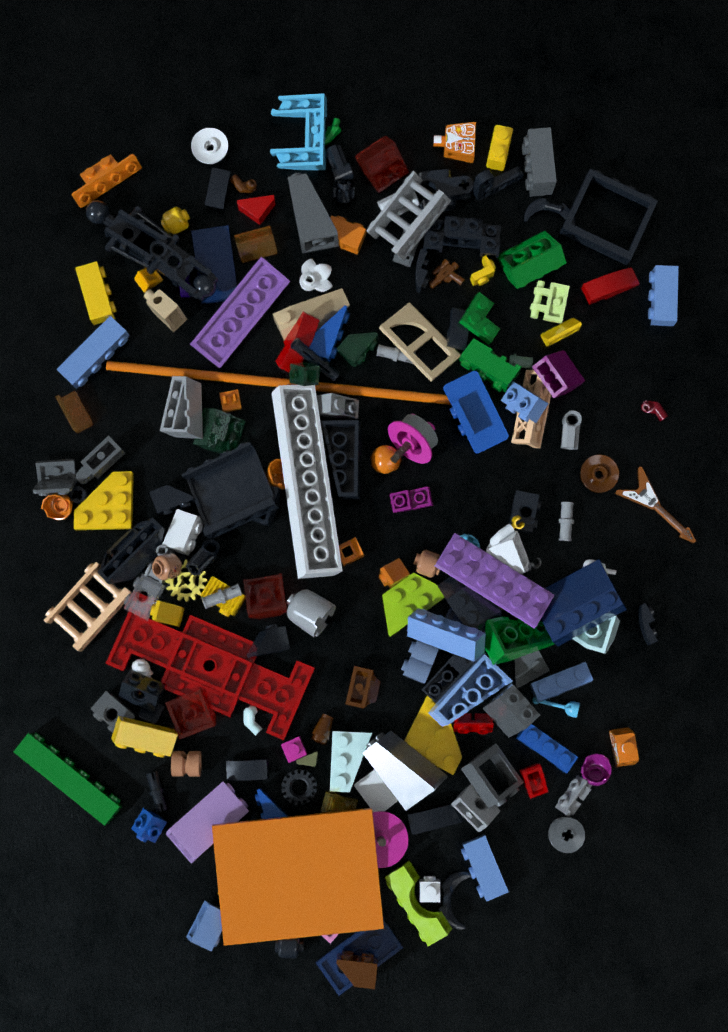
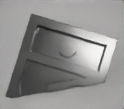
(529, 668)

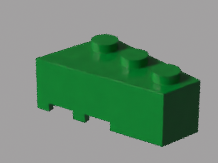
(489, 365)

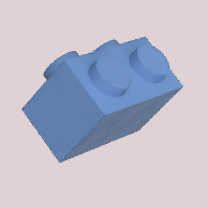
(524, 402)
(206, 927)

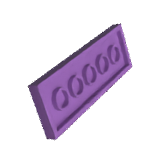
(240, 312)
(494, 580)

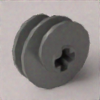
(571, 843)

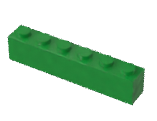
(68, 778)

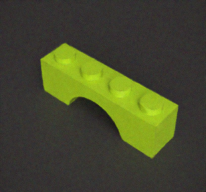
(431, 925)

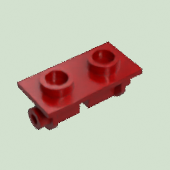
(482, 724)

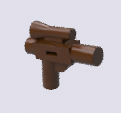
(446, 273)

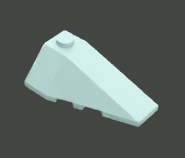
(599, 637)

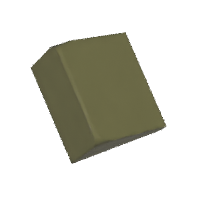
(309, 760)

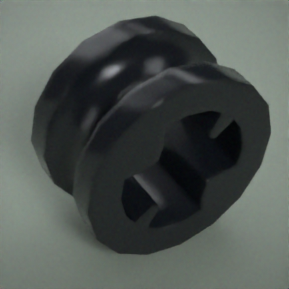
(76, 500)

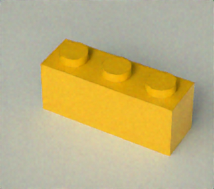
(96, 292)
(144, 737)

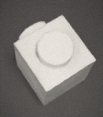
(429, 889)

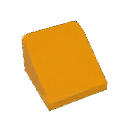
(147, 281)

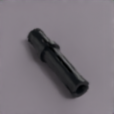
(315, 359)

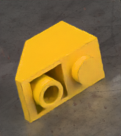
(167, 613)

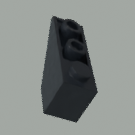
(446, 677)

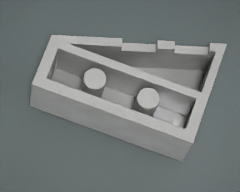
(183, 409)

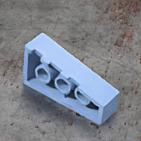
(471, 689)

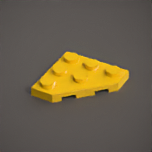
(108, 505)
(434, 741)

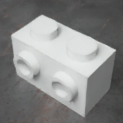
(183, 532)

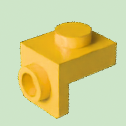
(483, 275)

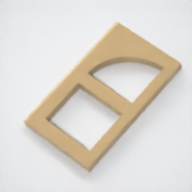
(411, 316)

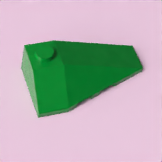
(513, 639)

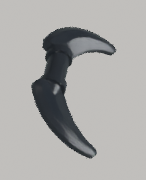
(541, 204)
(449, 885)

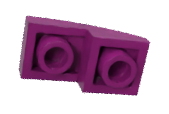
(411, 499)

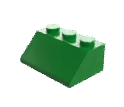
(531, 259)

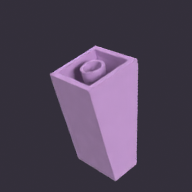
(194, 830)

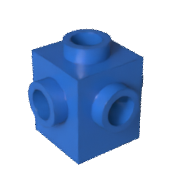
(148, 826)

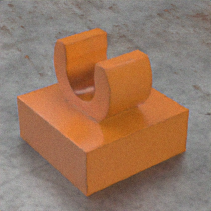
(230, 401)

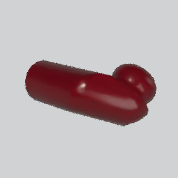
(655, 408)

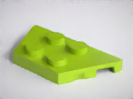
(406, 598)

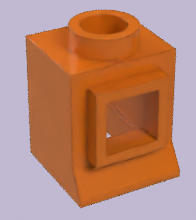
(358, 553)

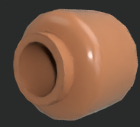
(425, 563)
(166, 566)

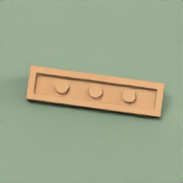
(533, 430)

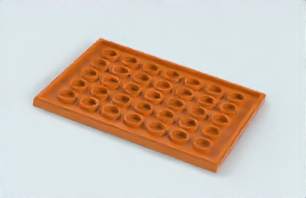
(297, 876)

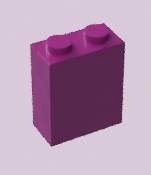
(558, 373)

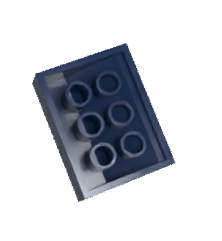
(581, 603)

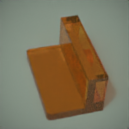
(255, 244)
(75, 411)

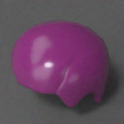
(596, 769)

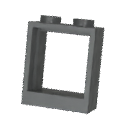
(483, 786)

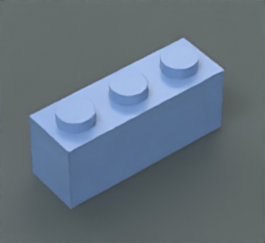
(663, 295)
(561, 682)
(484, 868)

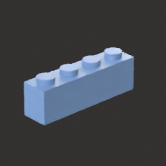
(93, 352)
(446, 634)

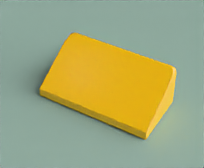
(561, 331)

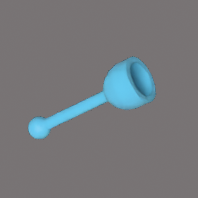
(571, 707)

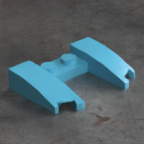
(315, 110)

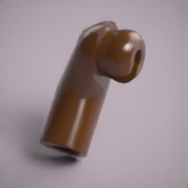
(243, 187)

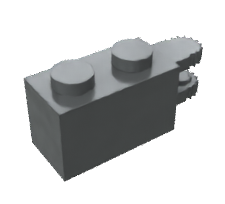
(99, 460)

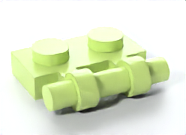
(555, 304)

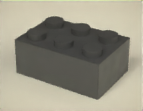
(539, 162)

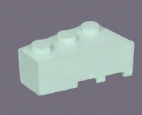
(346, 758)

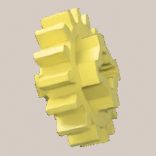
(180, 587)

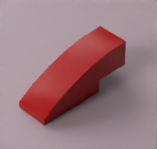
(609, 285)
(304, 330)

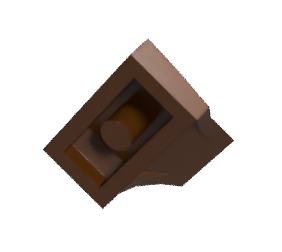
(362, 688)

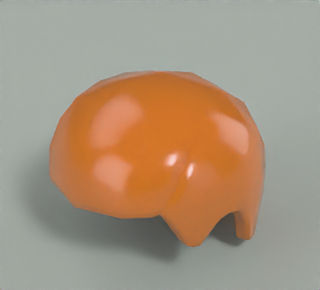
(381, 459)
(275, 474)
(57, 506)

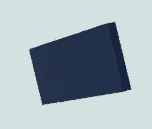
(214, 252)
(378, 942)

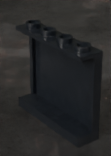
(231, 490)

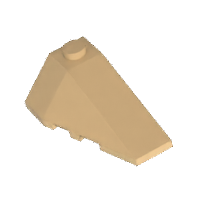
(321, 307)

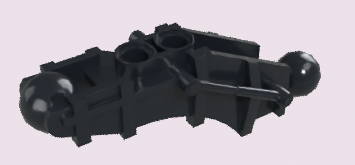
(203, 285)

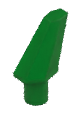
(332, 131)

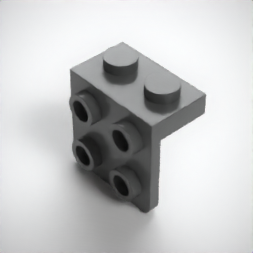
(55, 477)

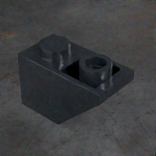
(169, 499)

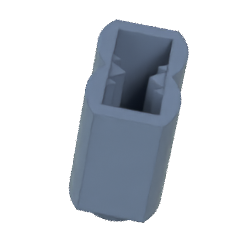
(420, 661)

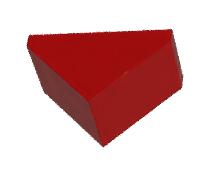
(257, 207)
(534, 780)

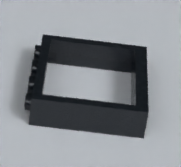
(595, 242)

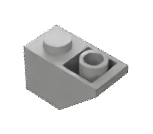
(337, 406)

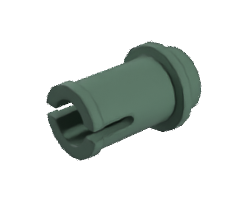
(524, 362)

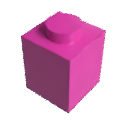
(294, 749)

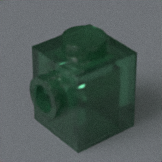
(304, 374)

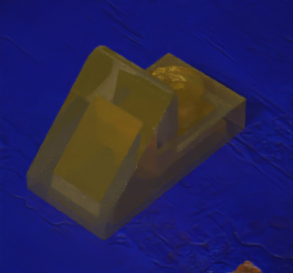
(336, 802)

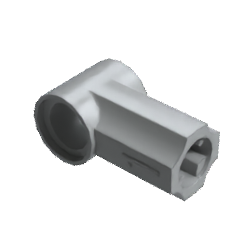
(570, 432)

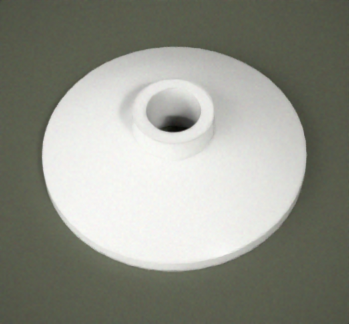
(206, 138)

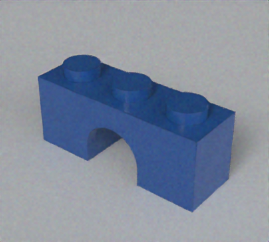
(548, 748)

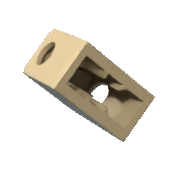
(165, 309)

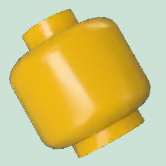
(175, 220)

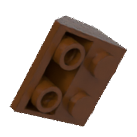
(358, 969)

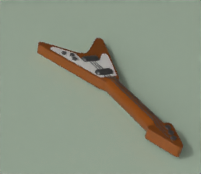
(646, 497)

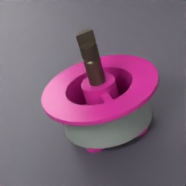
(413, 439)

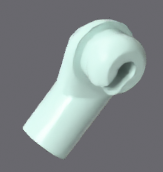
(249, 719)

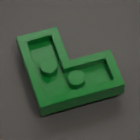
(476, 321)

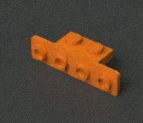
(104, 177)

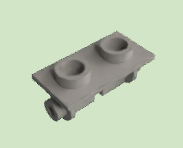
(577, 788)

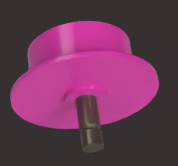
(390, 838)

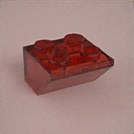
(382, 163)

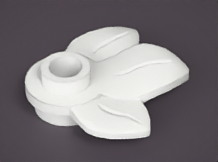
(317, 274)

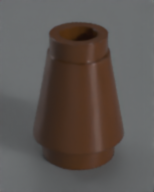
(322, 730)

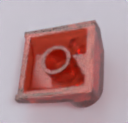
(265, 597)
(191, 713)

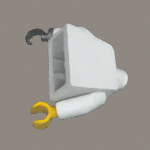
(508, 548)

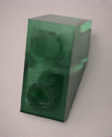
(356, 346)

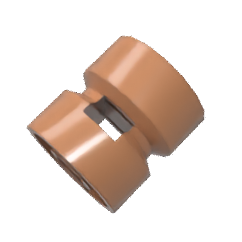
(186, 763)

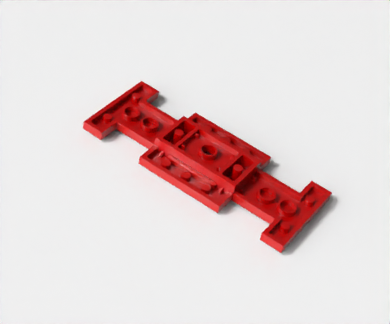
(233, 675)

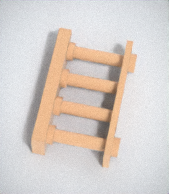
(94, 625)

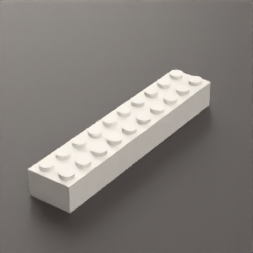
(306, 481)

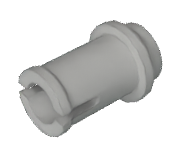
(162, 549)

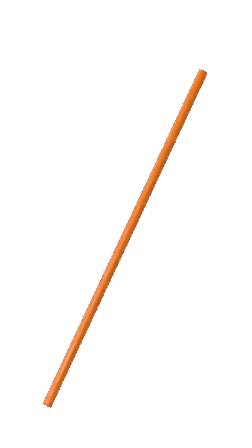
(275, 382)

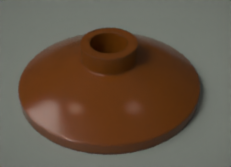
(601, 464)

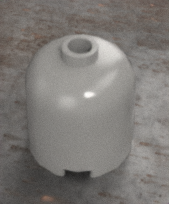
(309, 611)

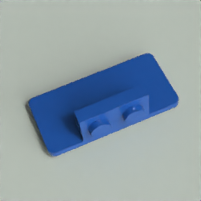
(475, 412)

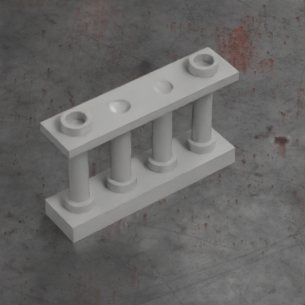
(421, 224)

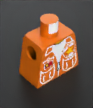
(458, 141)
(624, 747)

